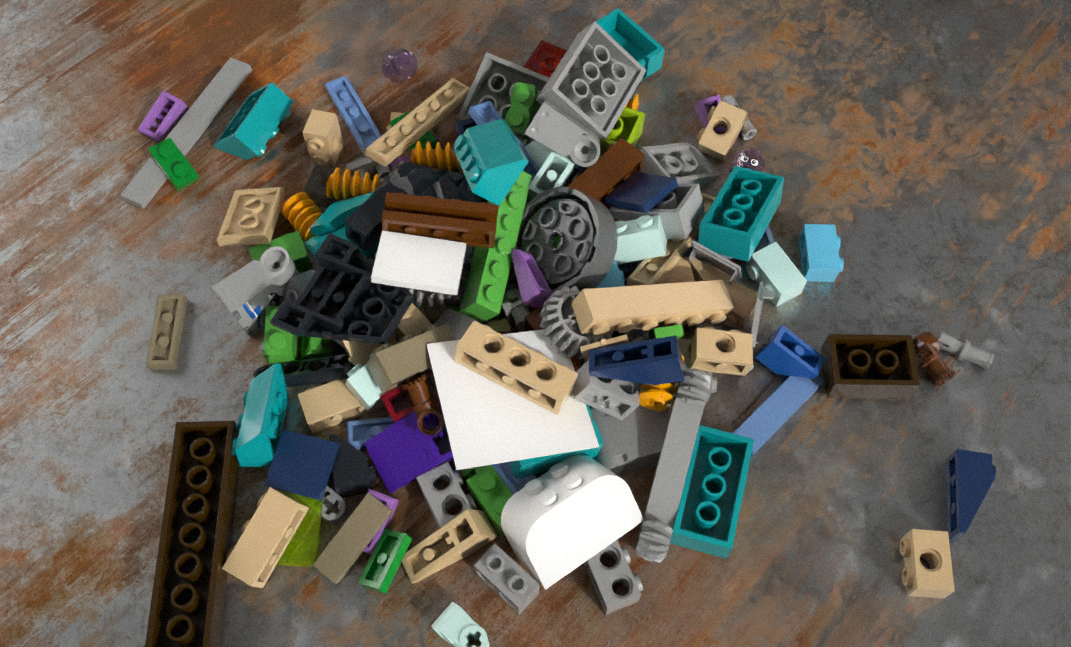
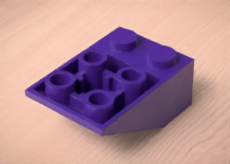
(406, 452)

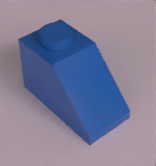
(790, 355)

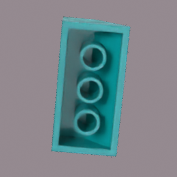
(490, 159)

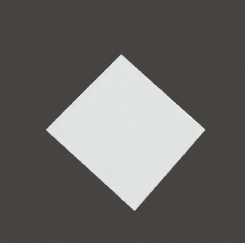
(497, 425)

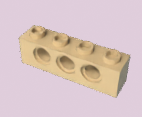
(521, 379)

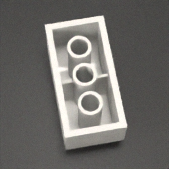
(567, 517)

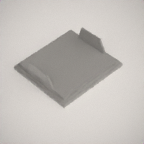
(715, 260)
(762, 293)

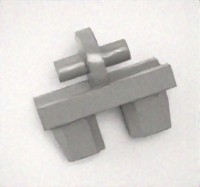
(366, 164)
(515, 309)

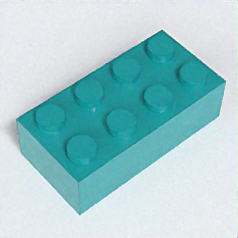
(741, 213)
(713, 492)

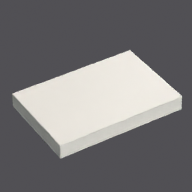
(419, 262)

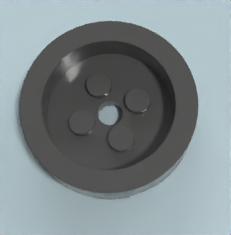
(586, 240)

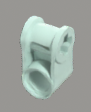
(458, 627)

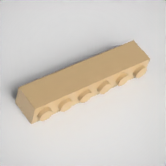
(651, 306)

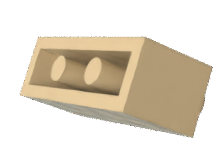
(265, 538)

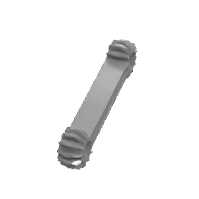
(672, 466)

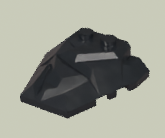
(430, 181)
(343, 300)

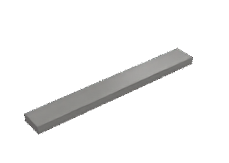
(189, 129)

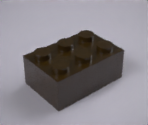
(869, 366)

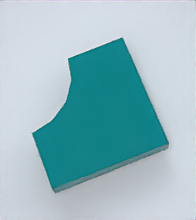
(337, 213)

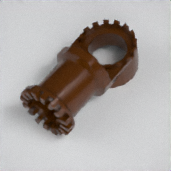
(928, 350)
(423, 403)

